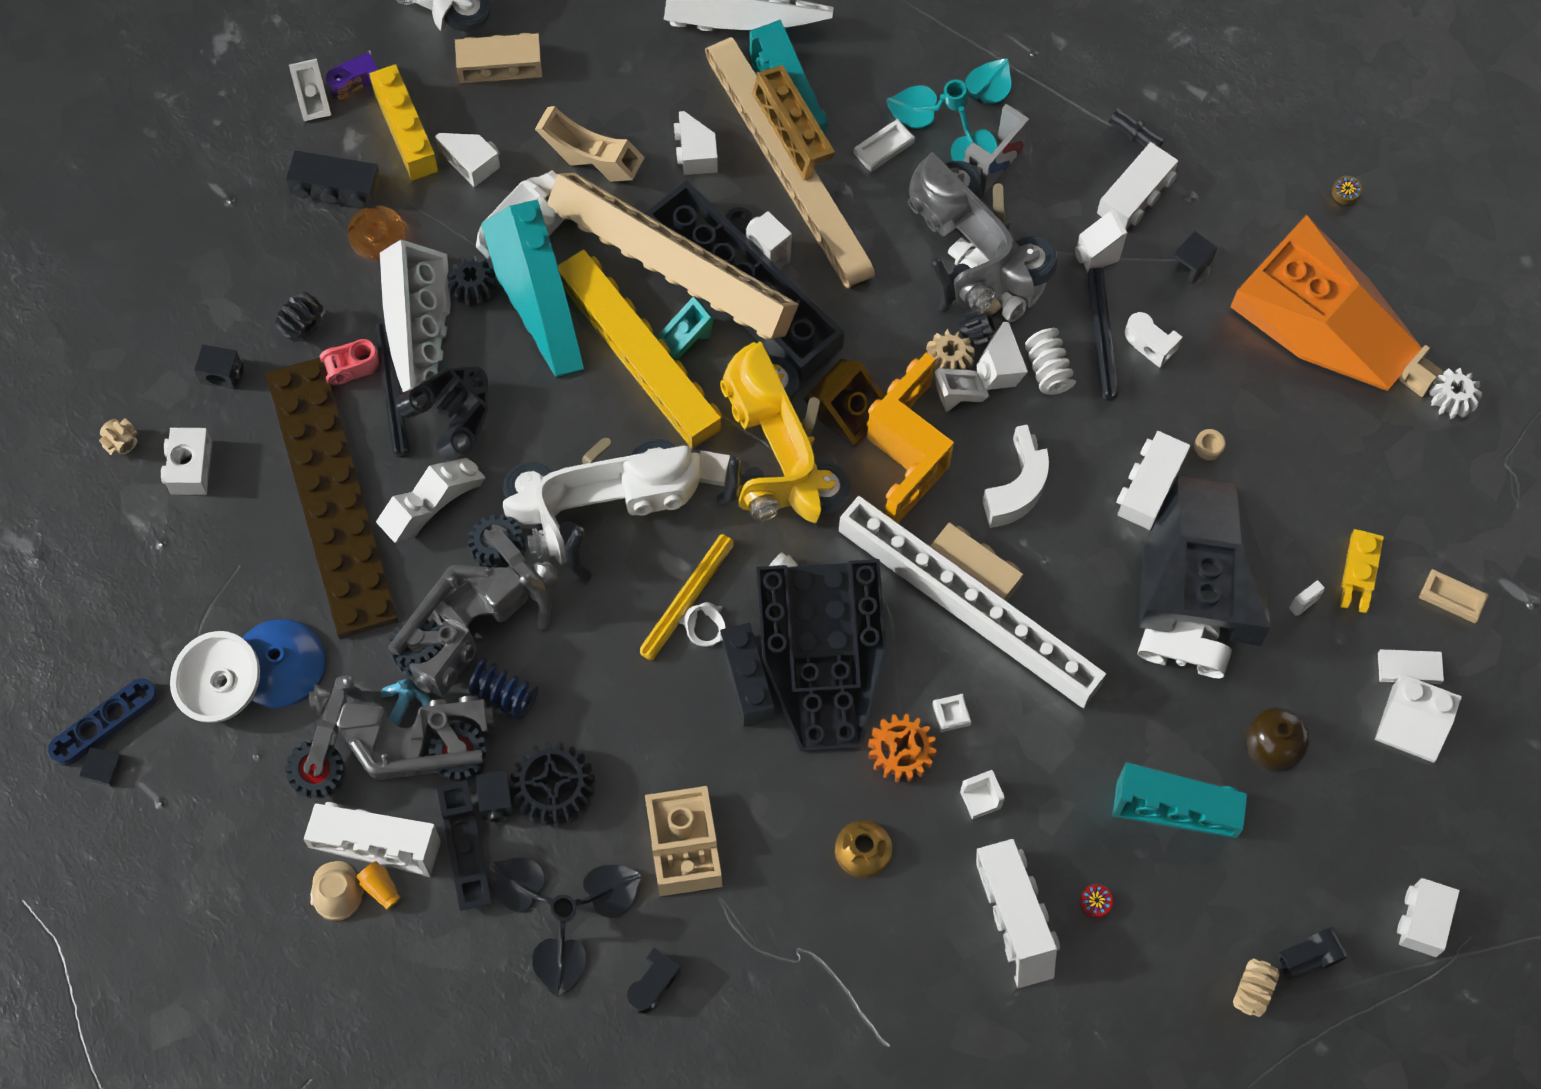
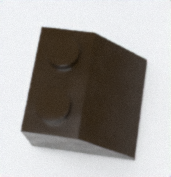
(845, 399)

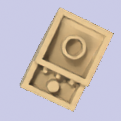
(683, 841)

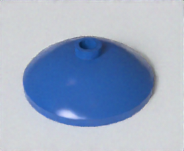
(298, 668)

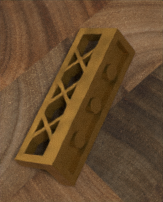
(791, 120)

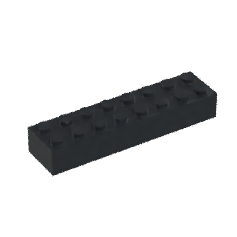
(812, 333)

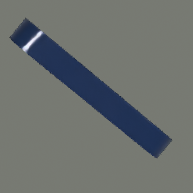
(100, 717)

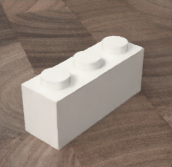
(1139, 185)
(1152, 479)

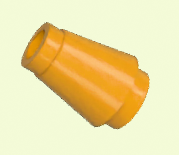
(379, 885)

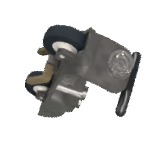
(950, 200)

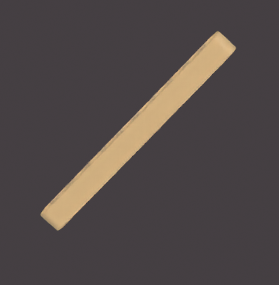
(808, 195)

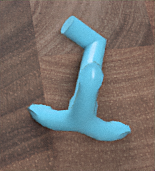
(407, 691)

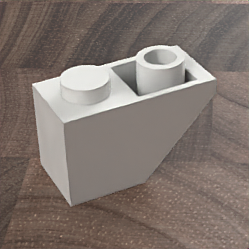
(697, 147)

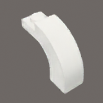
(1017, 498)

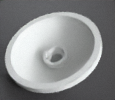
(204, 666)

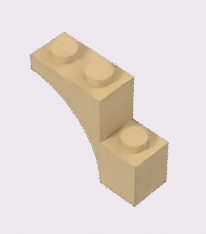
(578, 146)

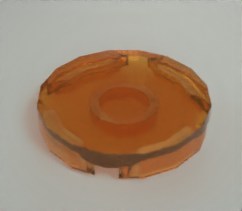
(375, 231)

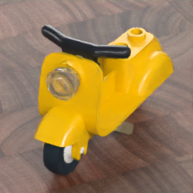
(761, 395)

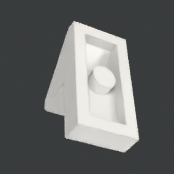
(310, 89)
(959, 386)

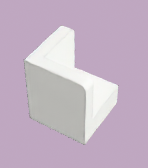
(982, 794)

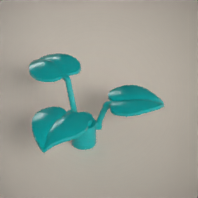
(988, 82)

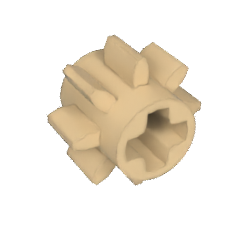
(118, 436)

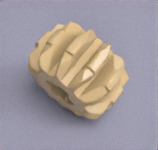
(960, 349)
(1256, 987)

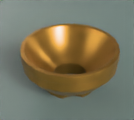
(860, 863)

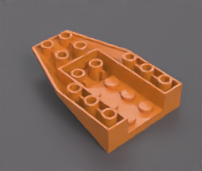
(1326, 309)

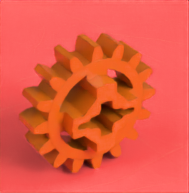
(911, 755)

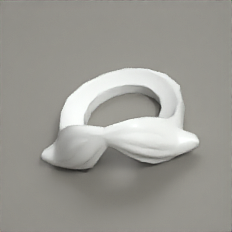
(690, 617)

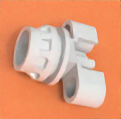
(1189, 644)

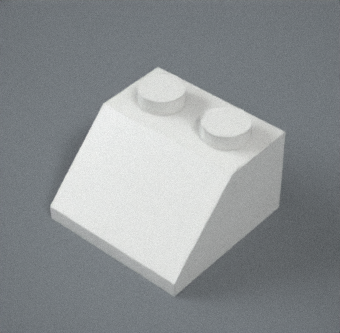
(1417, 717)

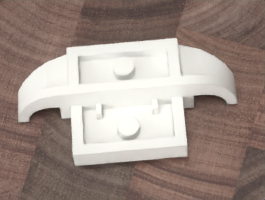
(527, 190)

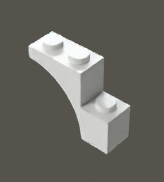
(438, 486)

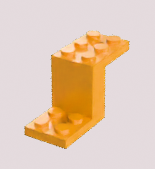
(909, 438)

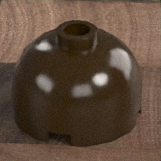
(1277, 739)

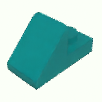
(686, 327)

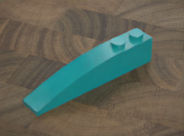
(531, 279)

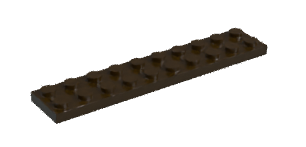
(331, 498)

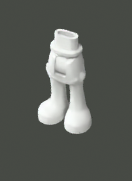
(1012, 306)

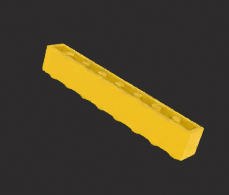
(639, 349)

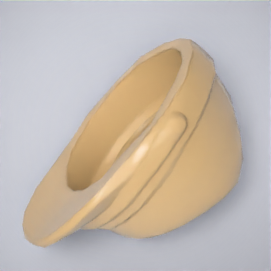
(336, 891)

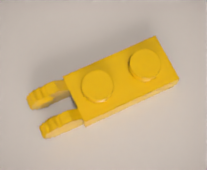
(1361, 568)

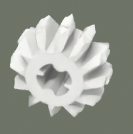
(1466, 394)

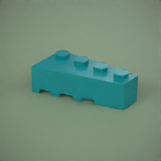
(772, 48)
(1178, 802)

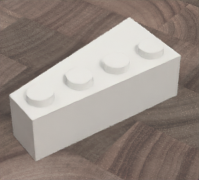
(1018, 912)

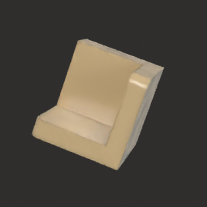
(1420, 373)

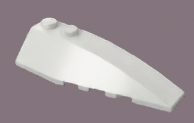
(743, 13)
(415, 309)

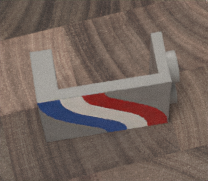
(1012, 134)

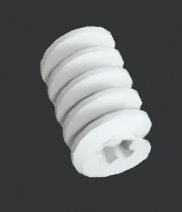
(1049, 362)

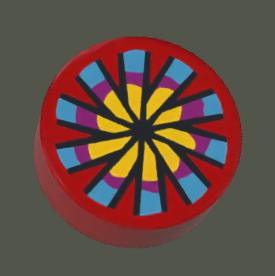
(1096, 901)

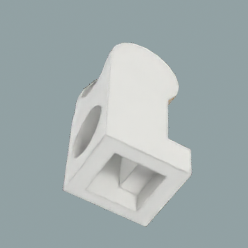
(1150, 339)

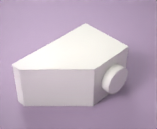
(469, 155)
(1101, 242)
(1001, 361)

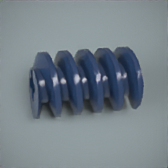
(500, 691)

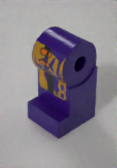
(350, 76)

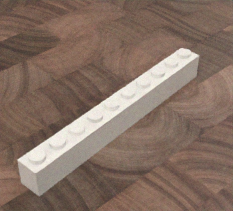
(971, 602)

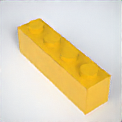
(403, 122)

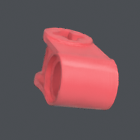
(348, 361)

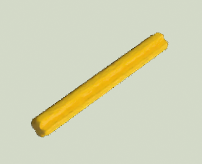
(686, 597)

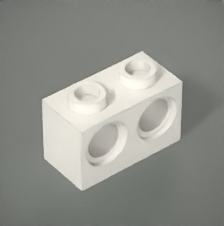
(771, 239)

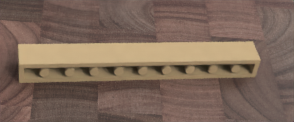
(672, 255)

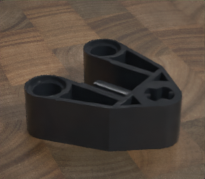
(466, 387)

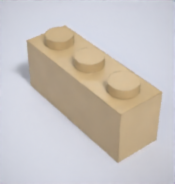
(498, 58)
(978, 561)

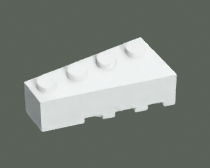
(373, 837)

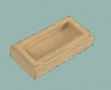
(1453, 596)

